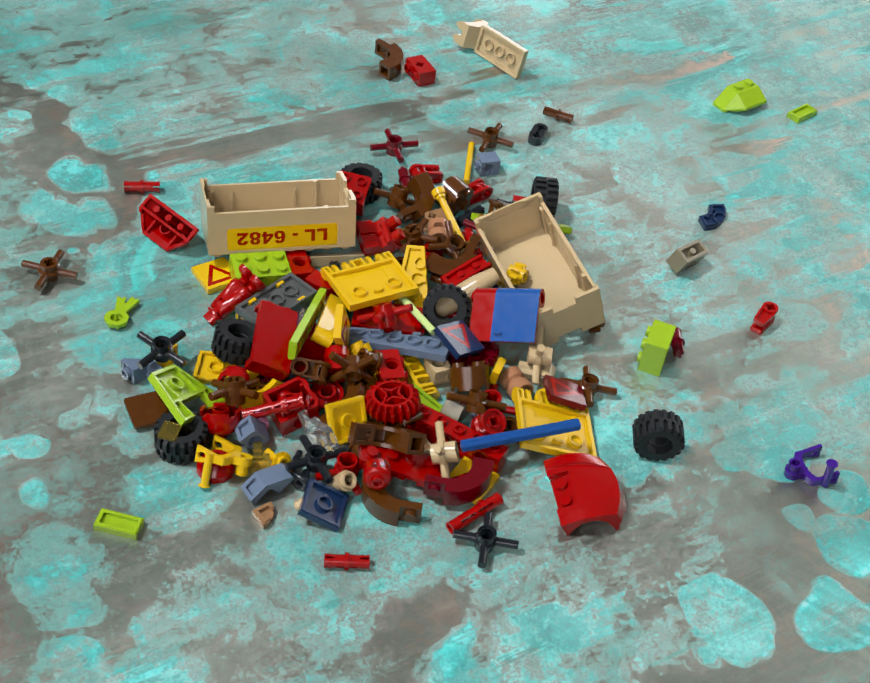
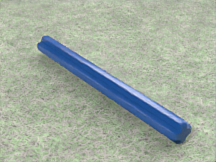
(520, 435)

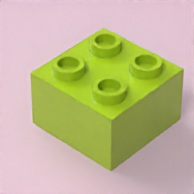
(655, 347)

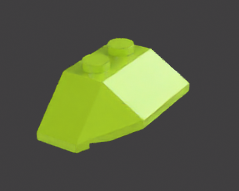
(740, 97)

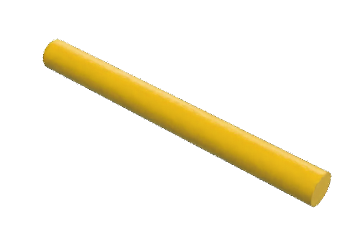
(467, 174)

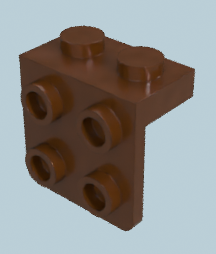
(145, 409)

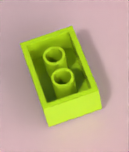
(267, 265)

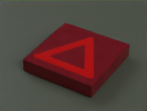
(564, 393)

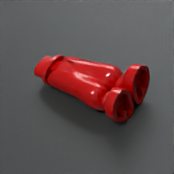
(233, 294)

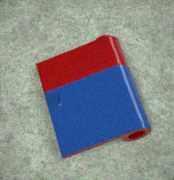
(506, 314)

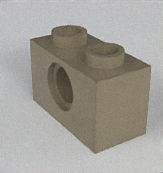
(687, 256)

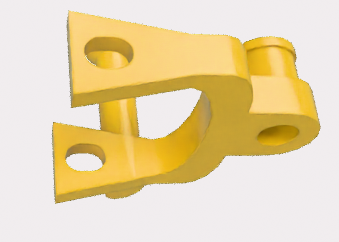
(234, 456)

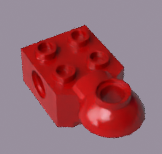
(314, 398)

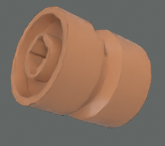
(437, 228)
(512, 378)

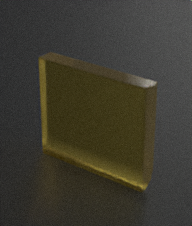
(169, 431)

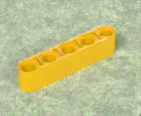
(325, 326)

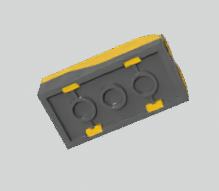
(285, 292)

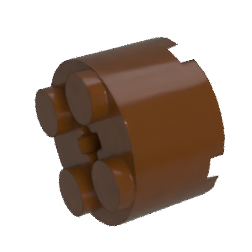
(457, 194)
(469, 376)

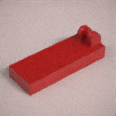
(466, 270)

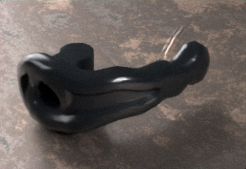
(300, 479)

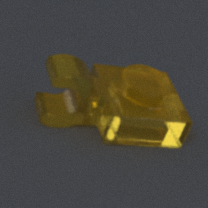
(260, 460)

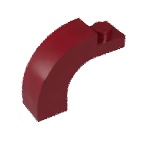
(462, 489)

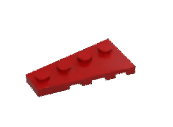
(401, 464)

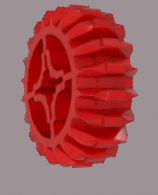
(392, 401)

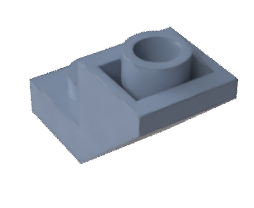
(133, 373)
(262, 481)

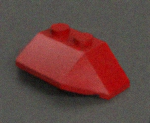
(165, 225)

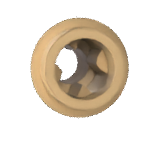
(344, 481)

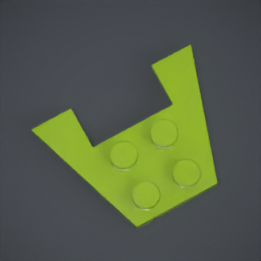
(178, 388)

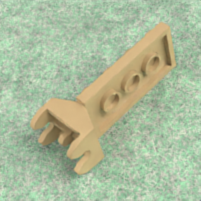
(492, 46)

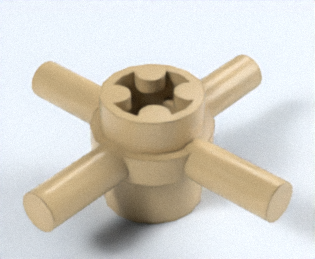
(539, 355)
(442, 451)

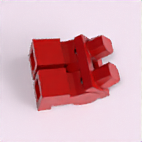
(379, 235)

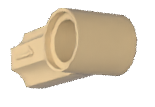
(528, 368)

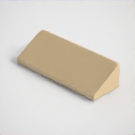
(324, 259)

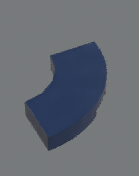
(714, 217)

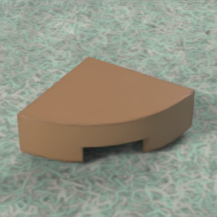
(264, 514)

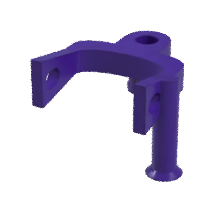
(797, 469)

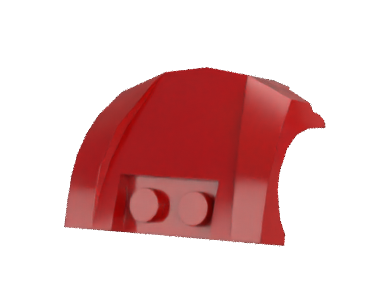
(585, 490)

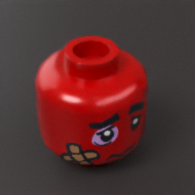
(377, 473)

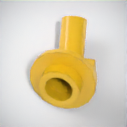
(281, 457)

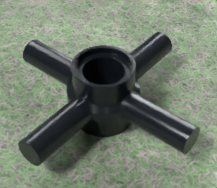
(161, 349)
(315, 459)
(485, 539)

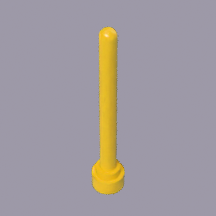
(440, 194)

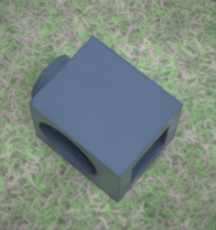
(487, 163)
(250, 431)

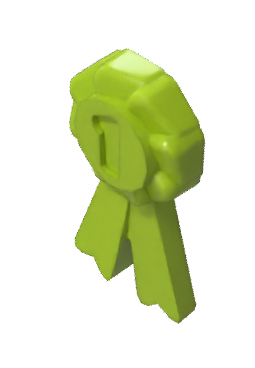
(119, 316)

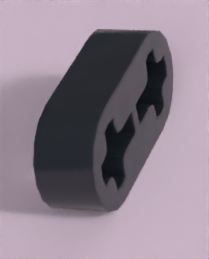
(537, 134)

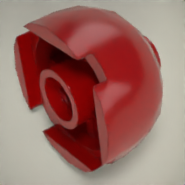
(221, 418)

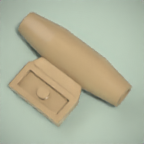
(484, 279)

